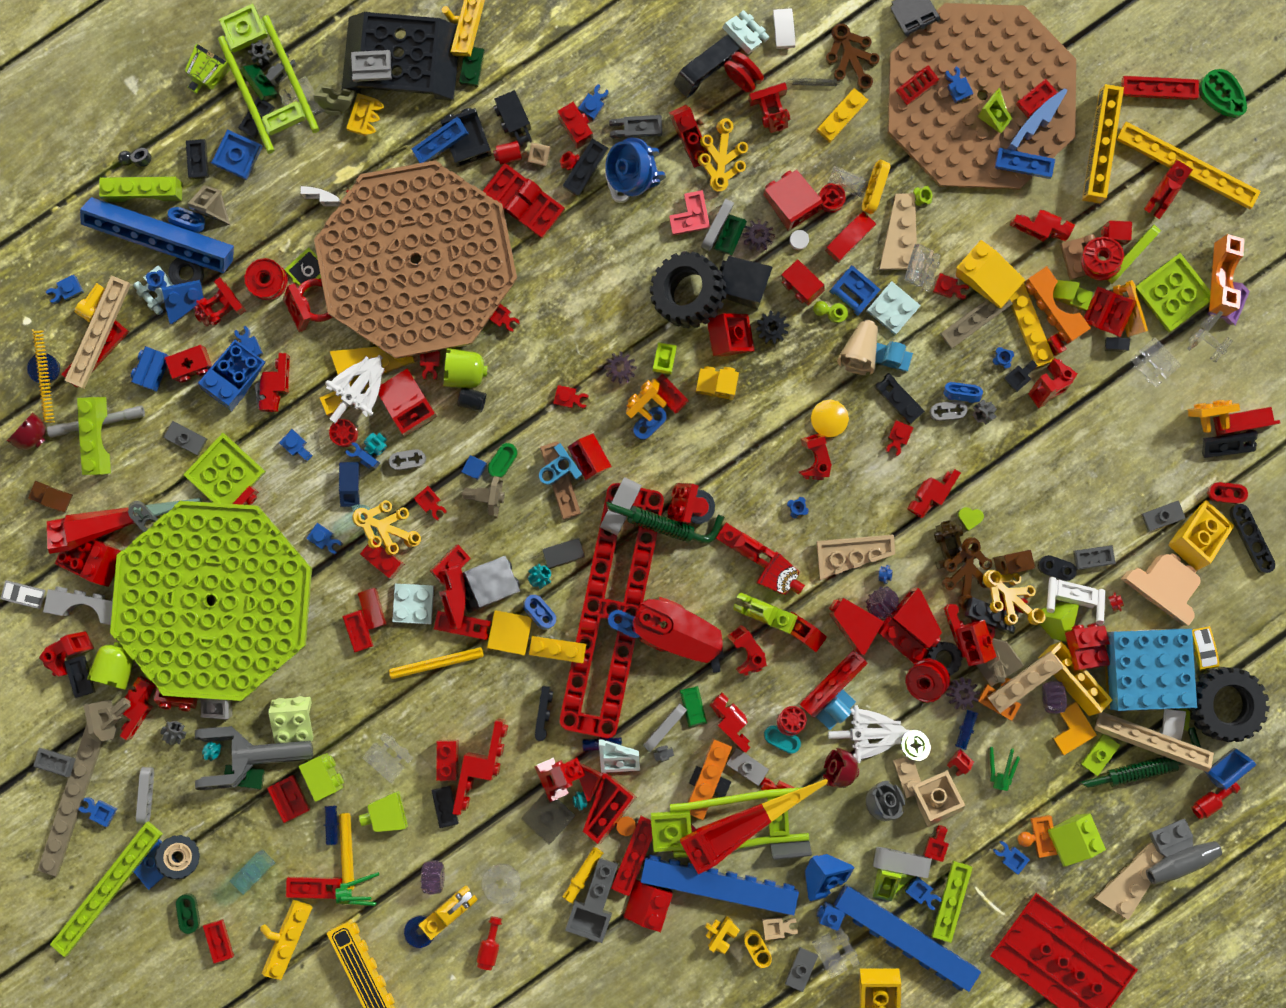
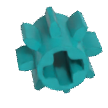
(375, 444)
(539, 576)

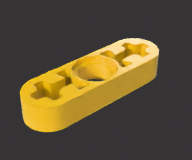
(875, 186)

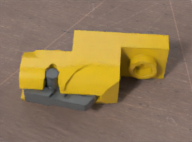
(447, 912)

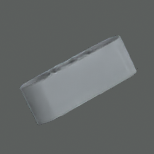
(625, 498)
(902, 862)

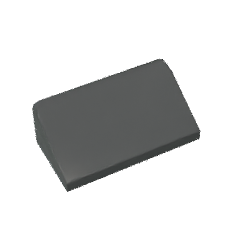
(563, 552)
(790, 849)

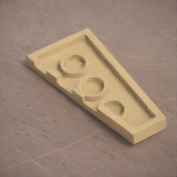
(900, 234)
(850, 553)
(1131, 884)

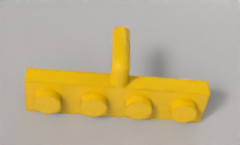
(467, 26)
(286, 939)

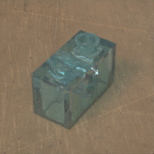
(252, 871)

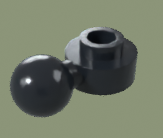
(140, 157)

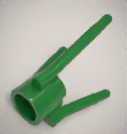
(1004, 779)
(344, 895)

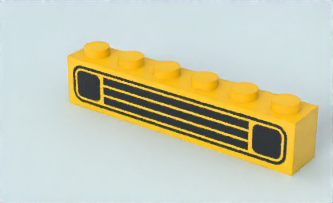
(1102, 144)
(359, 966)

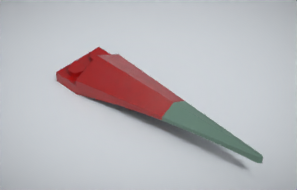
(83, 527)

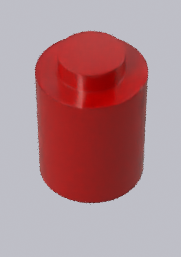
(507, 152)

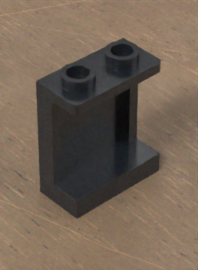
(474, 145)

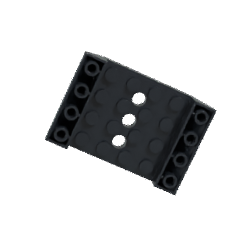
(427, 55)

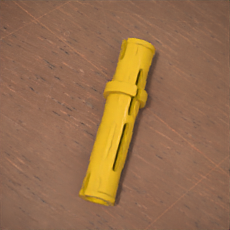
(579, 880)

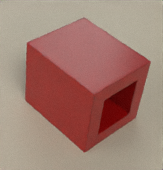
(1118, 230)

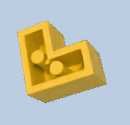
(717, 384)

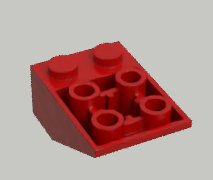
(406, 402)
(91, 561)

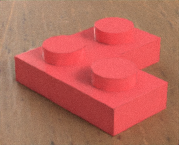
(695, 217)

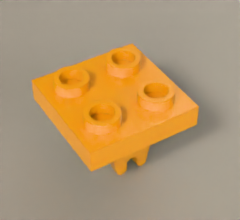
(636, 402)
(1219, 408)

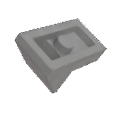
(216, 708)

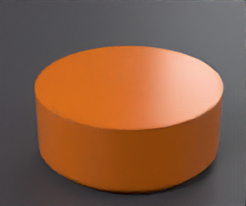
(626, 826)

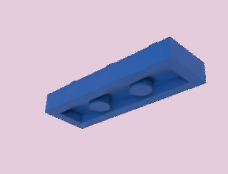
(440, 141)
(1024, 163)

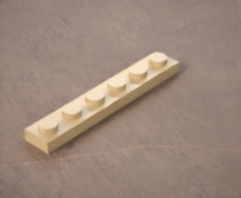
(97, 332)
(1154, 741)

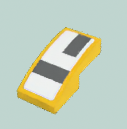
(1205, 648)

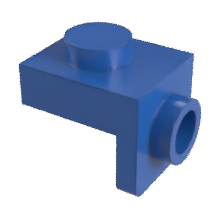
(830, 916)

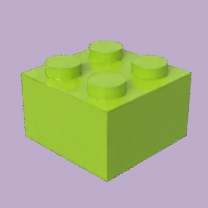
(321, 776)

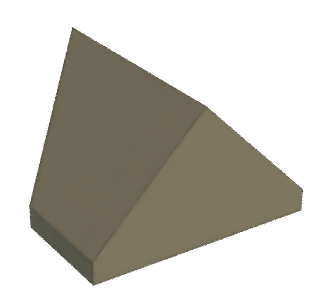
(209, 203)

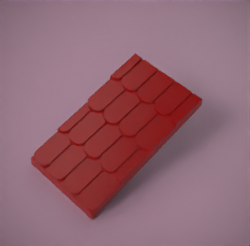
(1062, 959)

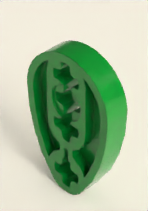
(1214, 99)

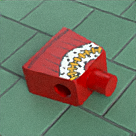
(780, 576)

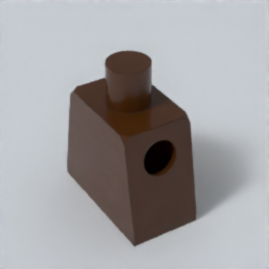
(1014, 562)

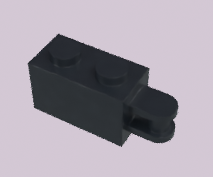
(513, 116)

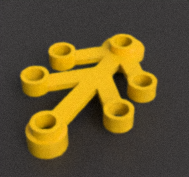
(721, 157)
(384, 528)
(1011, 597)

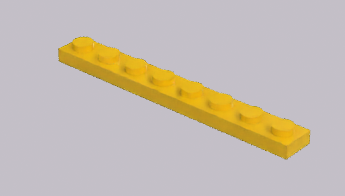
(1202, 172)

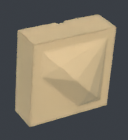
(539, 154)

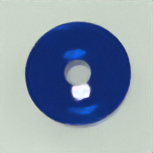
(53, 368)
(411, 935)

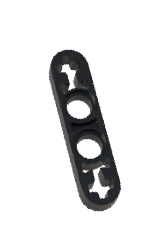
(1248, 540)

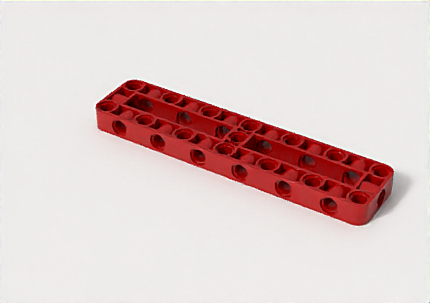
(590, 622)

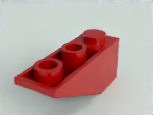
(688, 133)

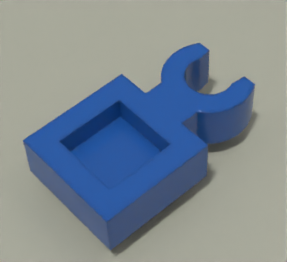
(958, 87)
(592, 104)
(67, 288)
(250, 343)
(322, 537)
(100, 812)
(1012, 858)
(921, 891)

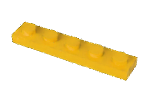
(1031, 327)

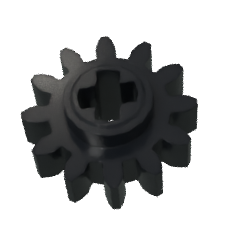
(765, 329)

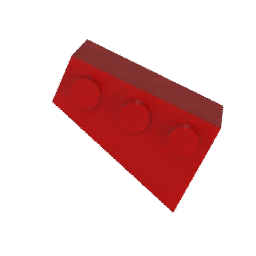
(608, 807)

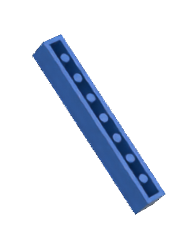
(156, 235)
(720, 885)
(908, 938)

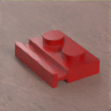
(288, 798)

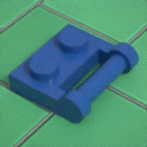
(859, 285)

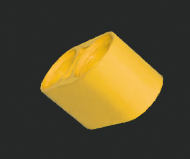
(757, 948)

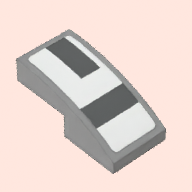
(22, 594)

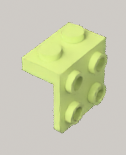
(291, 719)

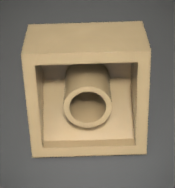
(938, 798)

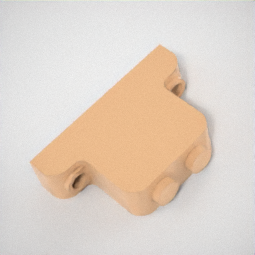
(1167, 586)

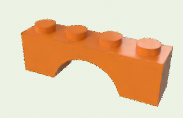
(1225, 259)
(1068, 325)
(710, 775)

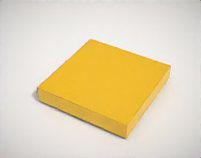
(509, 632)

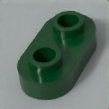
(185, 913)

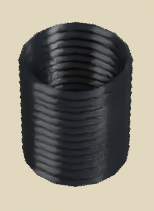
(471, 399)

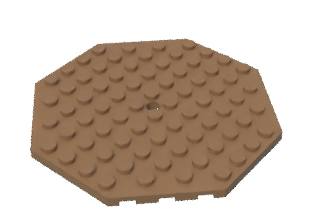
(993, 50)
(408, 305)

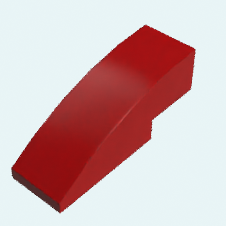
(850, 237)
(453, 596)

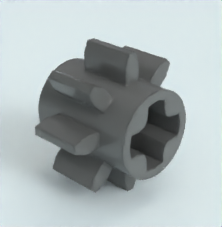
(262, 58)
(984, 412)
(173, 732)

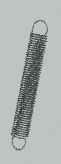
(822, 82)

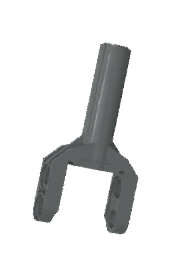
(246, 755)

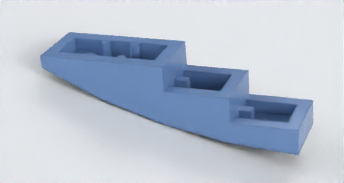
(1040, 117)

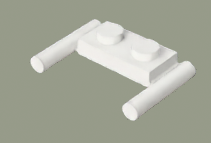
(1076, 594)

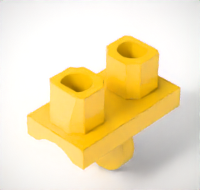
(717, 942)

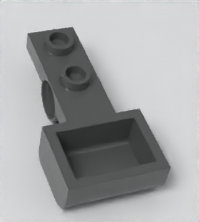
(589, 918)

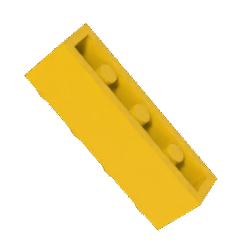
(1079, 683)

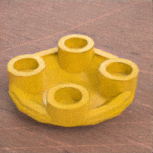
(829, 418)

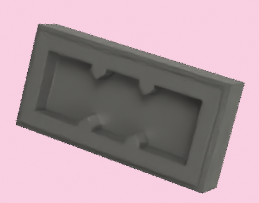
(185, 438)
(1163, 516)
(1094, 557)
(54, 762)
(801, 969)

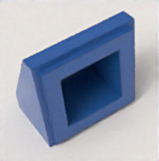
(474, 467)

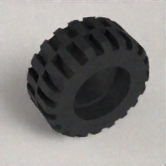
(704, 305)
(1252, 704)

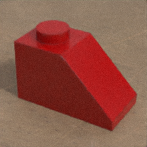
(808, 634)

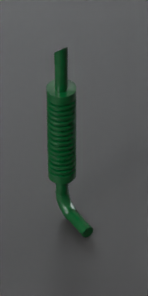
(666, 525)
(1142, 770)

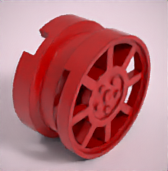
(833, 197)
(343, 433)
(791, 721)

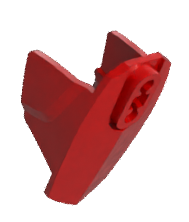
(683, 634)

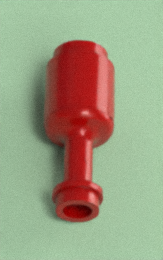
(1212, 802)
(489, 948)

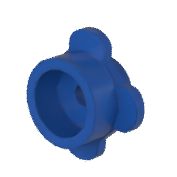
(151, 276)
(1008, 354)
(799, 502)
(885, 574)

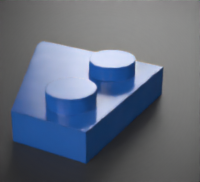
(181, 299)

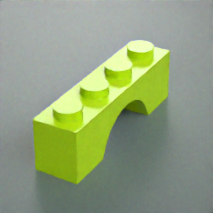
(124, 188)
(90, 417)

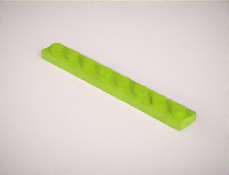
(106, 889)

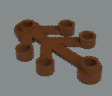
(851, 53)
(967, 569)

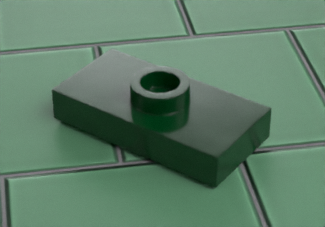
(258, 82)
(730, 235)
(253, 778)

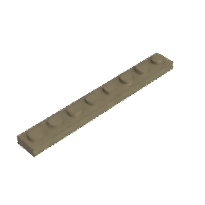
(69, 805)

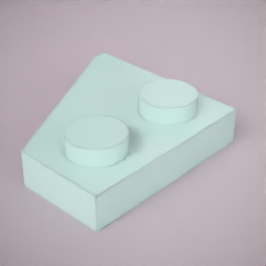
(617, 758)

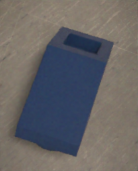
(349, 484)

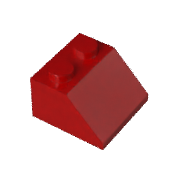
(730, 334)
(648, 905)

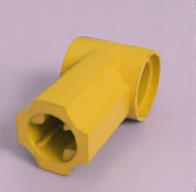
(88, 306)

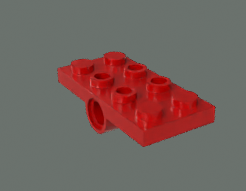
(524, 200)

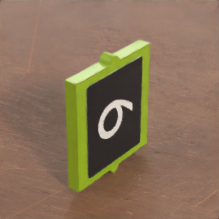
(304, 267)

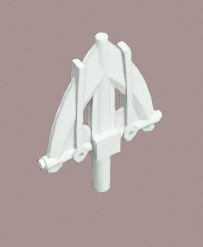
(369, 371)
(890, 733)

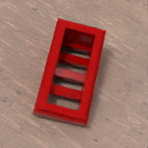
(929, 73)

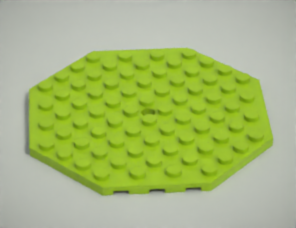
(164, 608)

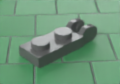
(637, 126)

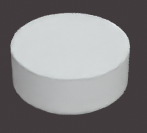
(799, 239)

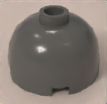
(885, 801)

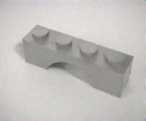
(63, 603)

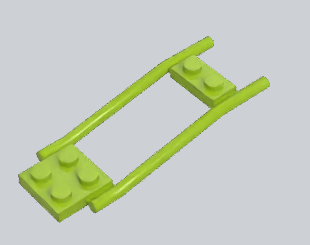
(242, 30)
(673, 825)

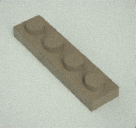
(971, 322)

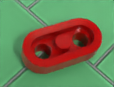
(1226, 493)

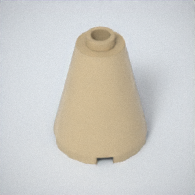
(860, 350)

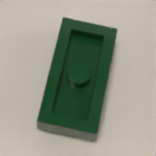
(472, 67)

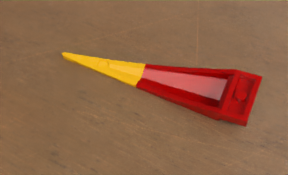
(718, 839)

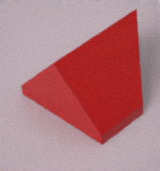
(590, 781)

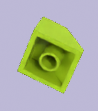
(1076, 839)

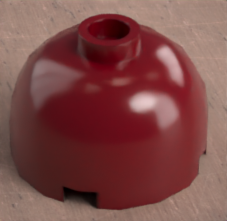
(29, 433)
(841, 768)

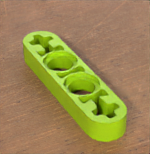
(1136, 250)

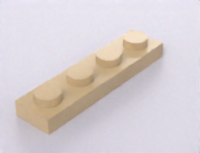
(1025, 681)

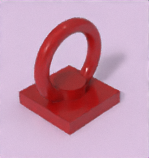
(299, 306)

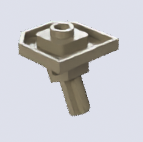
(492, 496)
(1002, 665)
(102, 718)

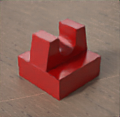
(962, 762)

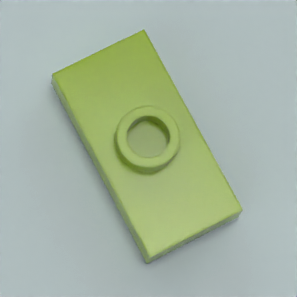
(1100, 754)

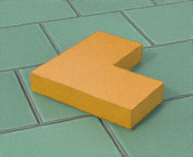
(1078, 729)

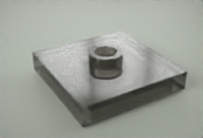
(547, 818)

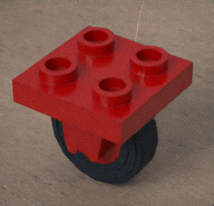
(690, 504)

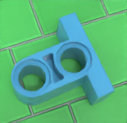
(893, 356)
(558, 473)
(836, 710)

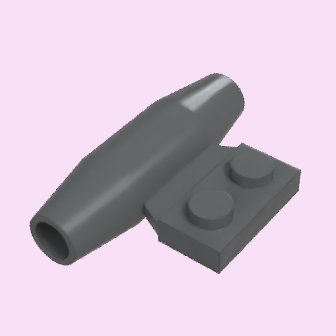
(1180, 855)

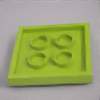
(1174, 292)
(224, 471)

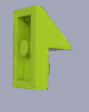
(1073, 295)
(664, 358)

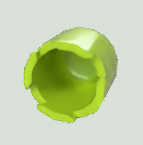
(463, 369)
(111, 666)

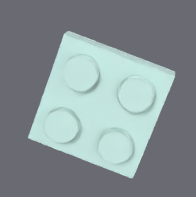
(893, 308)
(413, 603)

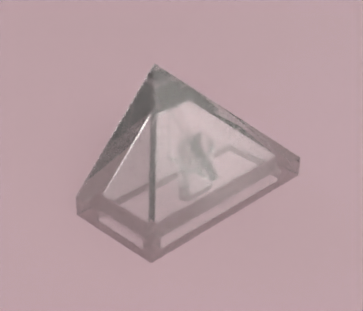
(848, 181)

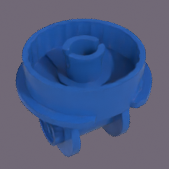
(632, 167)

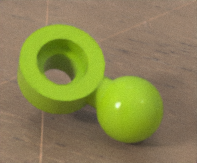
(821, 308)

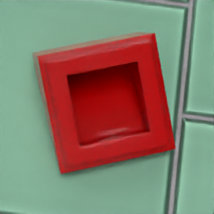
(1056, 345)

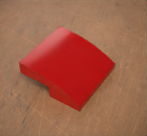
(1109, 311)

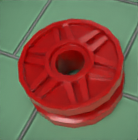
(743, 72)
(1098, 268)
(254, 279)
(920, 687)

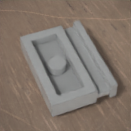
(371, 65)

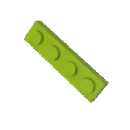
(951, 901)

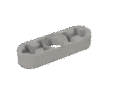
(717, 224)
(665, 727)
(145, 793)

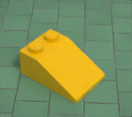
(989, 274)
(1201, 536)
(880, 988)

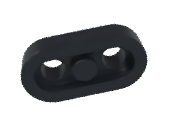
(1057, 568)

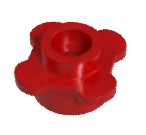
(569, 160)
(1116, 602)

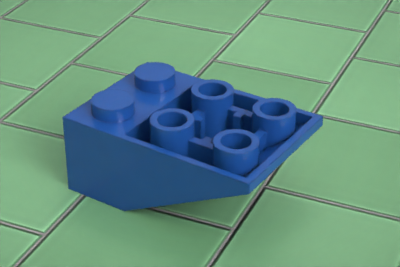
(232, 375)

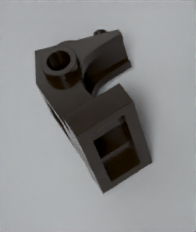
(947, 530)

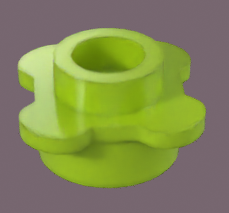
(927, 195)

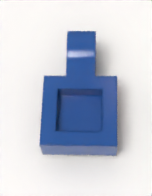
(295, 444)
(367, 460)

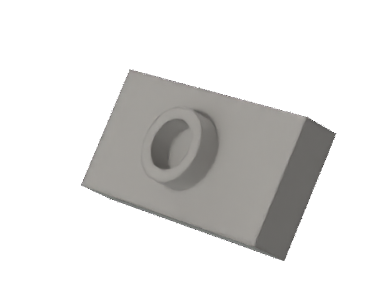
(747, 766)

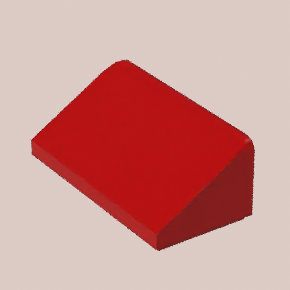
(372, 608)

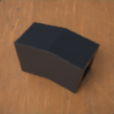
(1117, 344)

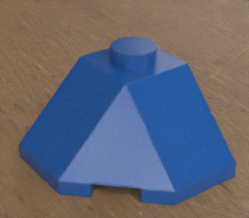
(824, 874)

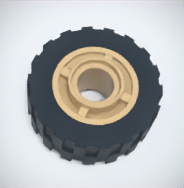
(167, 866)

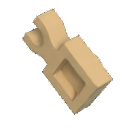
(775, 927)

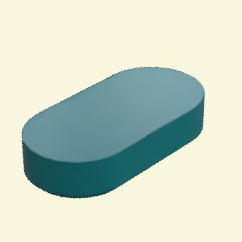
(789, 744)

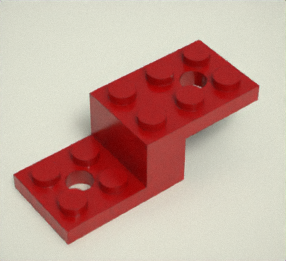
(480, 767)

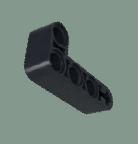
(705, 65)

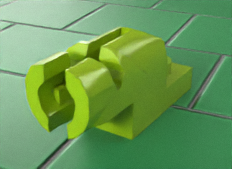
(766, 613)

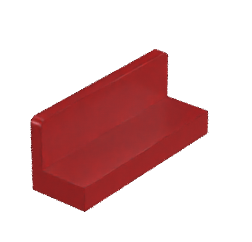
(1247, 421)

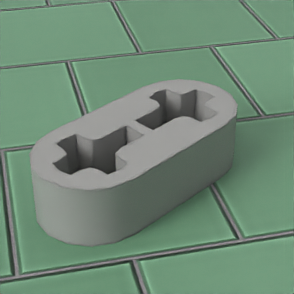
(949, 415)
(406, 455)

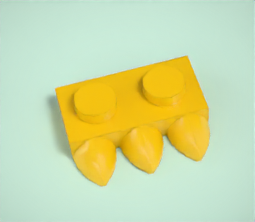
(363, 114)

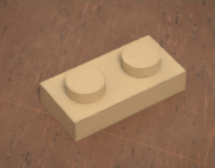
(907, 774)

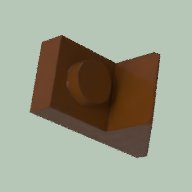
(50, 496)

